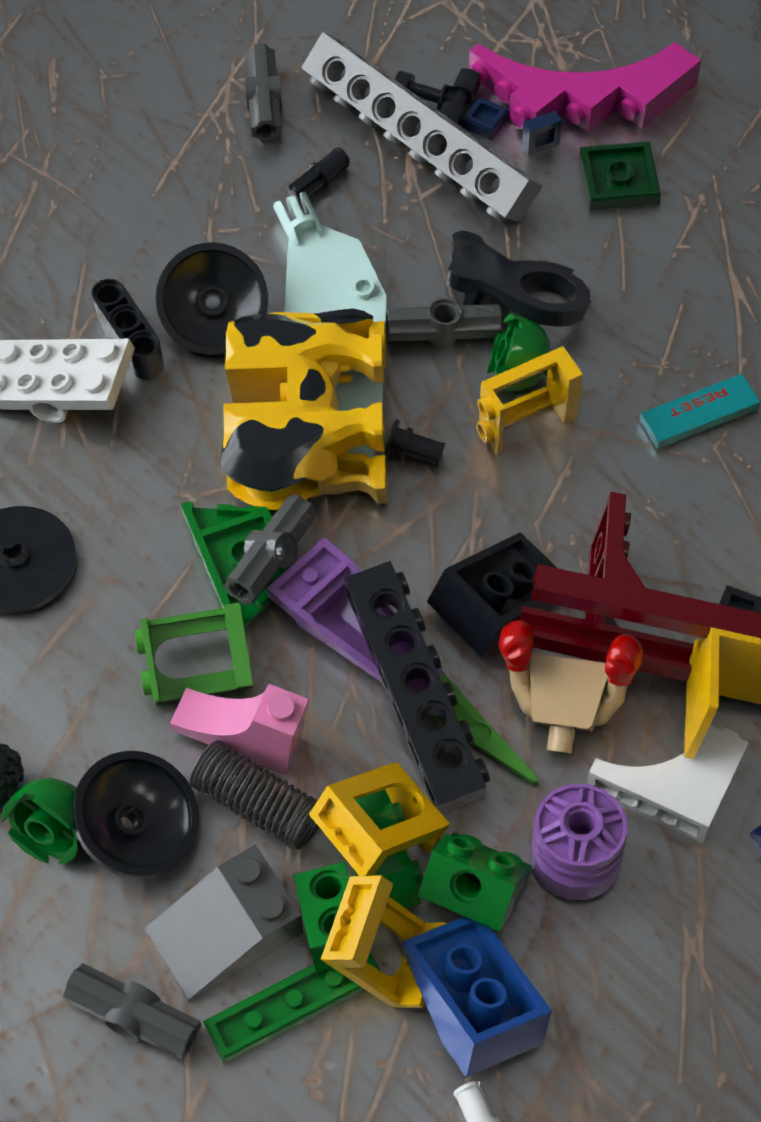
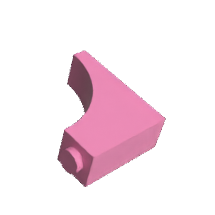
(259, 727)

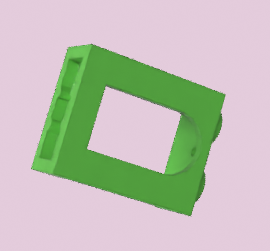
(158, 630)

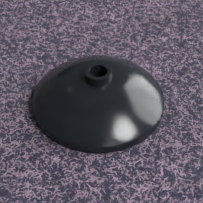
(193, 278)
(152, 798)

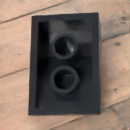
(489, 591)

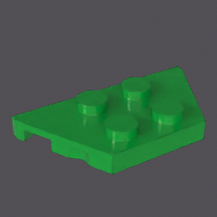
(221, 541)

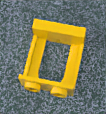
(560, 393)
(355, 832)
(353, 932)

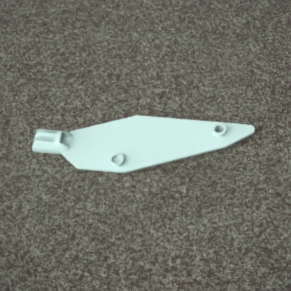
(327, 275)

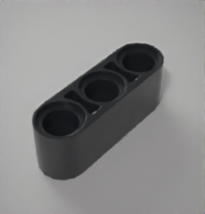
(124, 320)

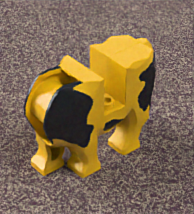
(285, 411)

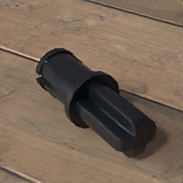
(320, 173)

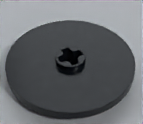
(47, 556)

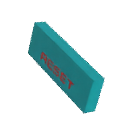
(699, 411)

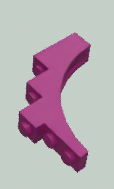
(588, 98)

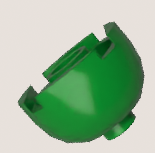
(520, 344)
(43, 819)

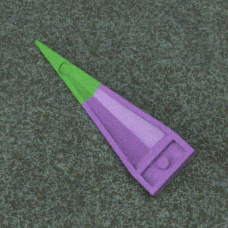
(317, 600)

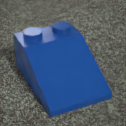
(476, 994)

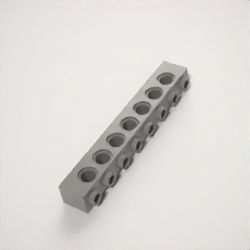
(515, 189)

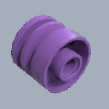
(578, 841)

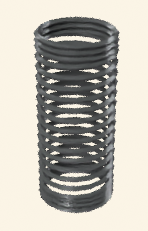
(295, 834)

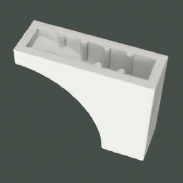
(681, 791)

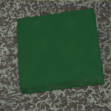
(619, 175)

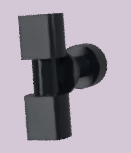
(449, 99)

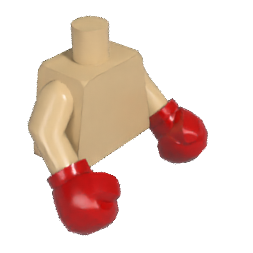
(564, 690)

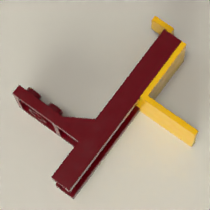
(717, 664)

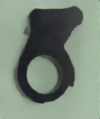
(482, 271)

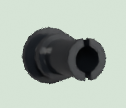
(413, 445)

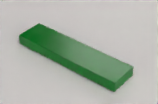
(279, 1010)

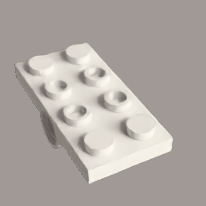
(62, 375)

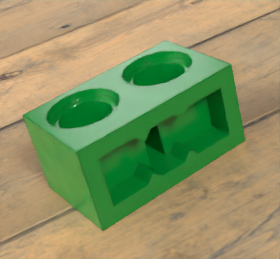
(317, 911)

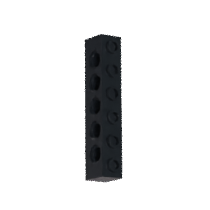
(446, 787)

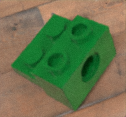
(500, 876)

